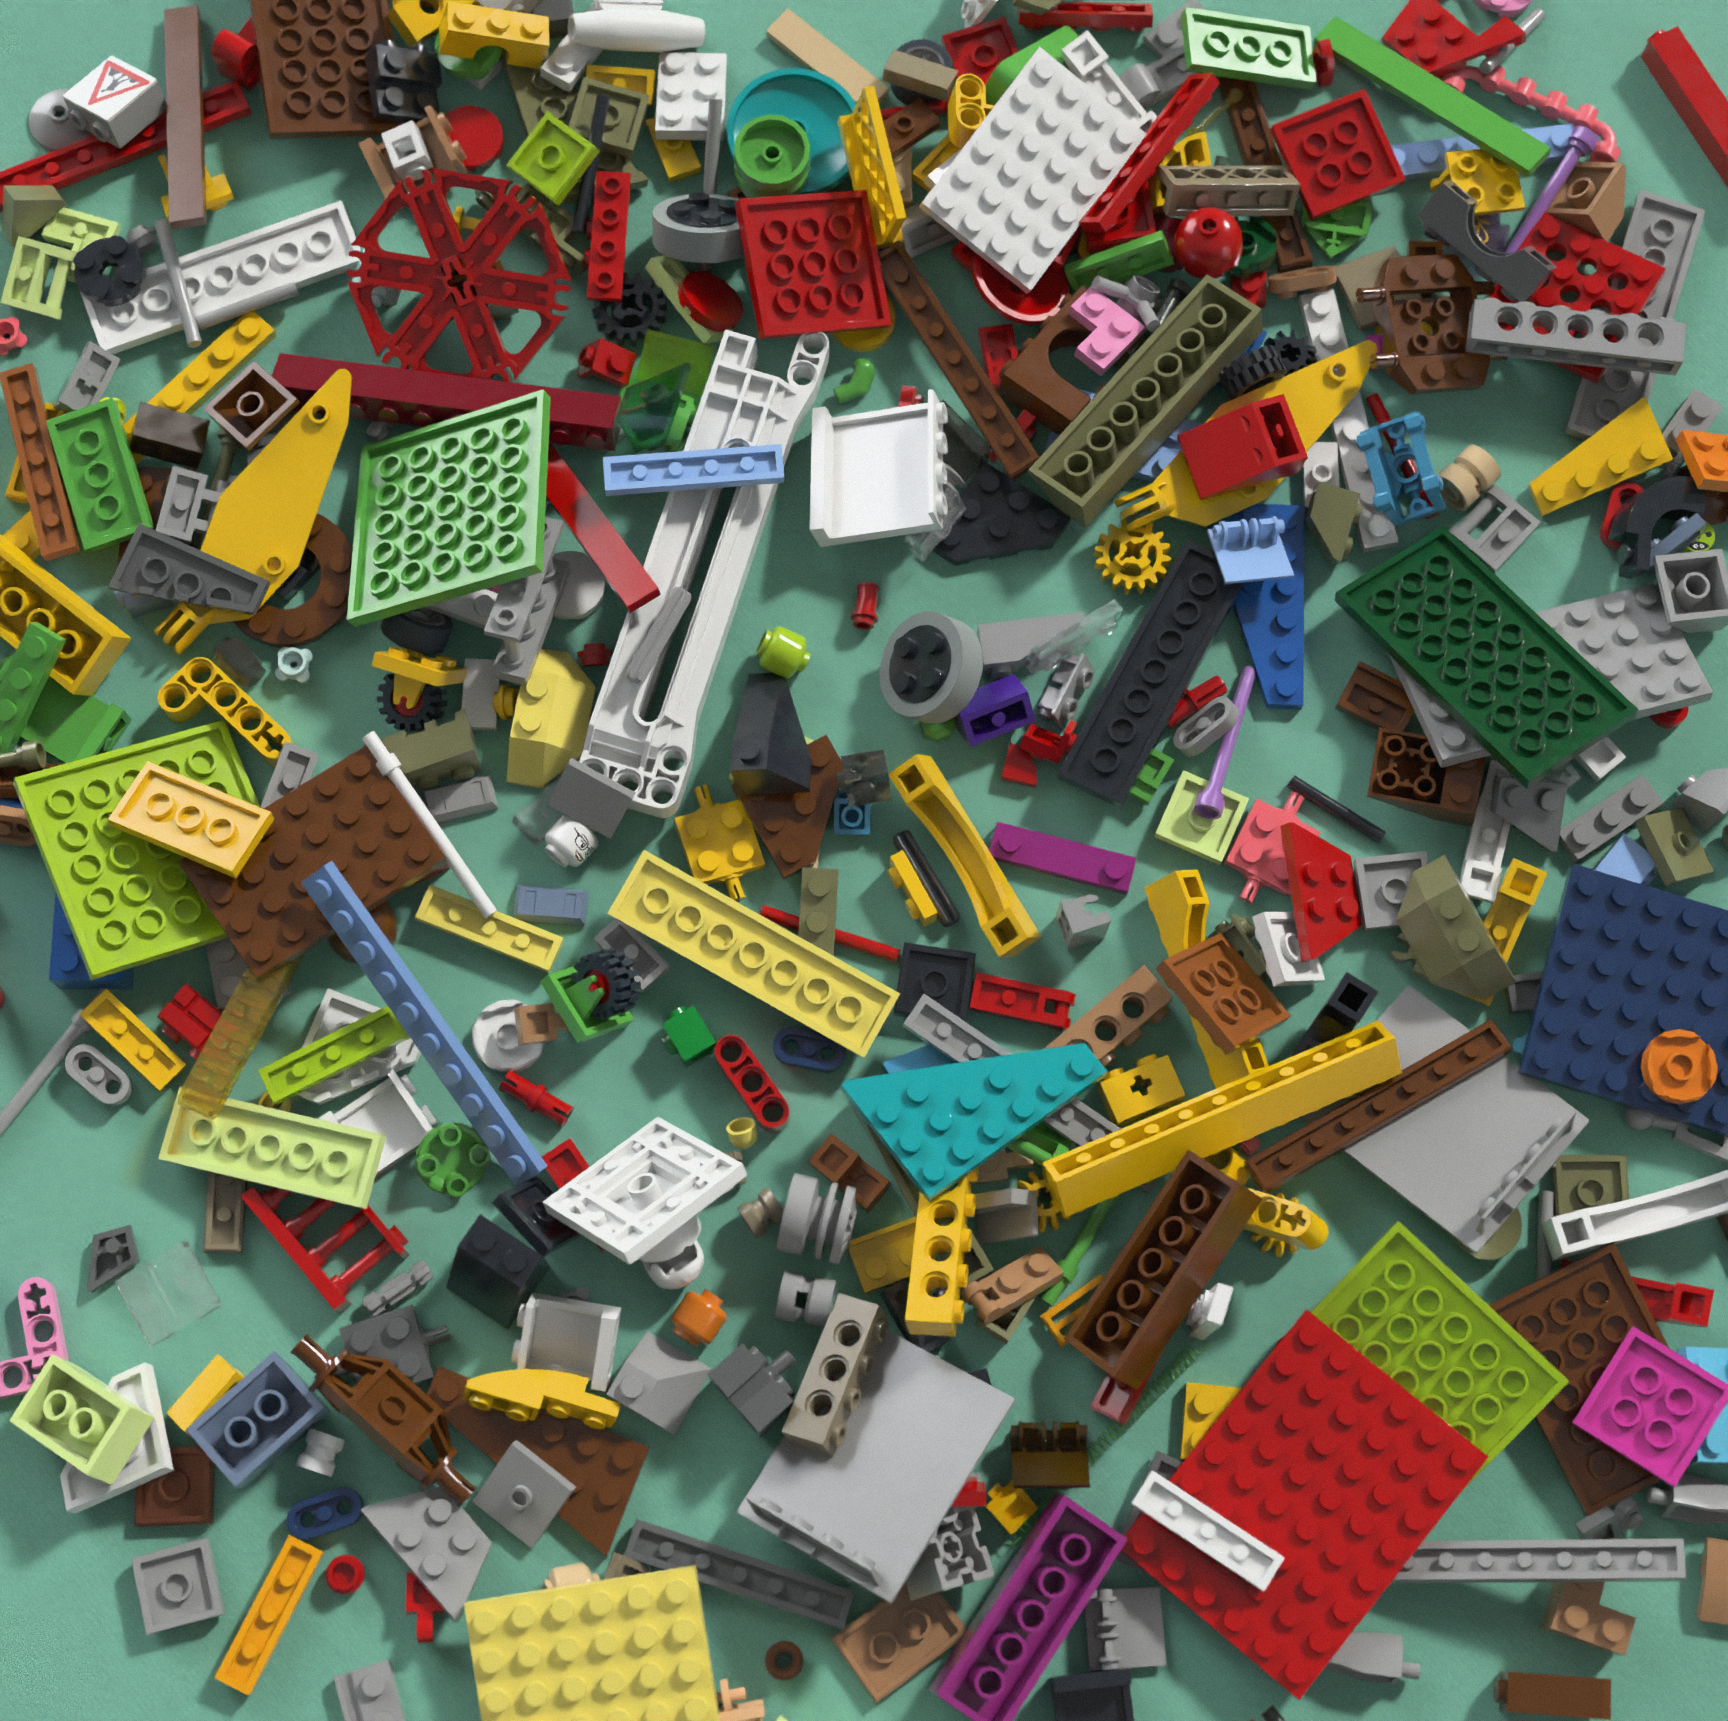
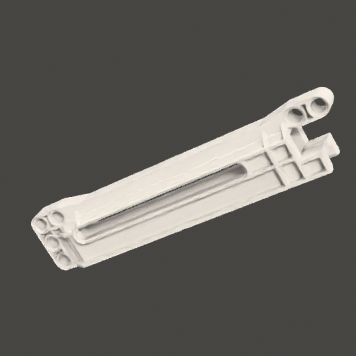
(735, 411)

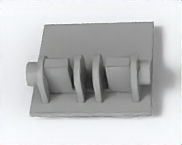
(1125, 1628)

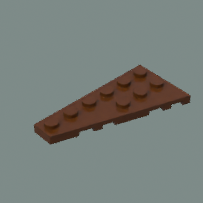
(592, 1459)

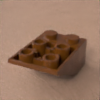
(1412, 779)

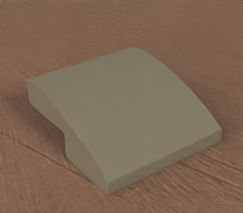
(1362, 274)

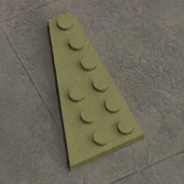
(537, 96)

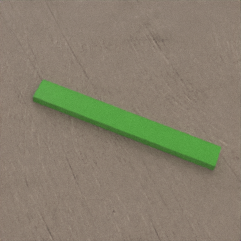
(1434, 97)

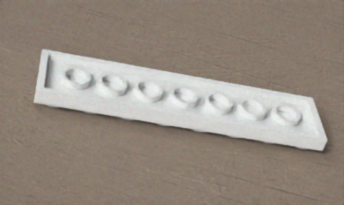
(292, 250)

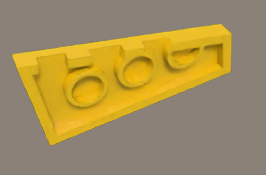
(1609, 457)

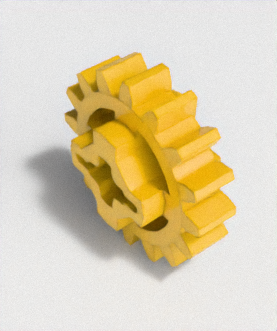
(1132, 571)

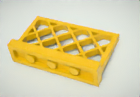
(873, 167)

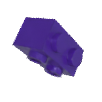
(995, 711)

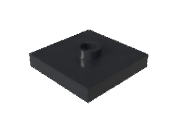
(939, 974)
(527, 1213)

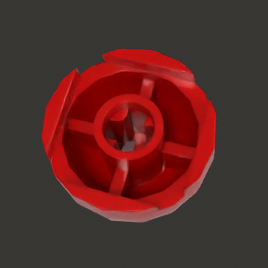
(1208, 243)

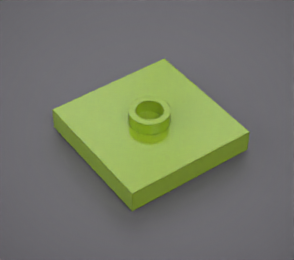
(553, 158)

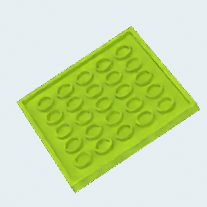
(117, 890)

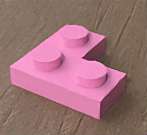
(1111, 330)

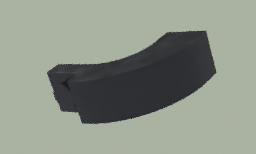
(1636, 518)
(1339, 1013)

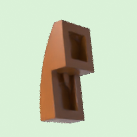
(844, 1166)

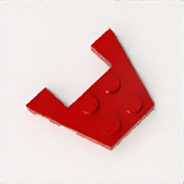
(1440, 42)

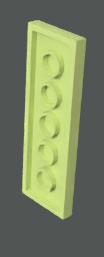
(277, 1150)

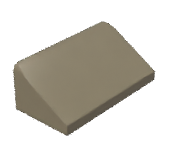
(919, 75)

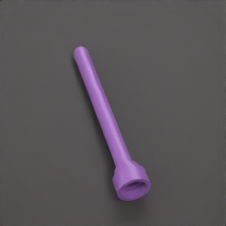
(1581, 142)
(1210, 801)

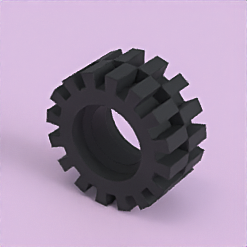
(1252, 371)

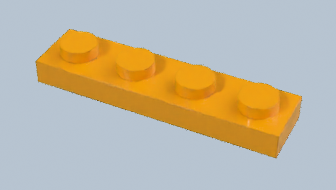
(269, 1615)

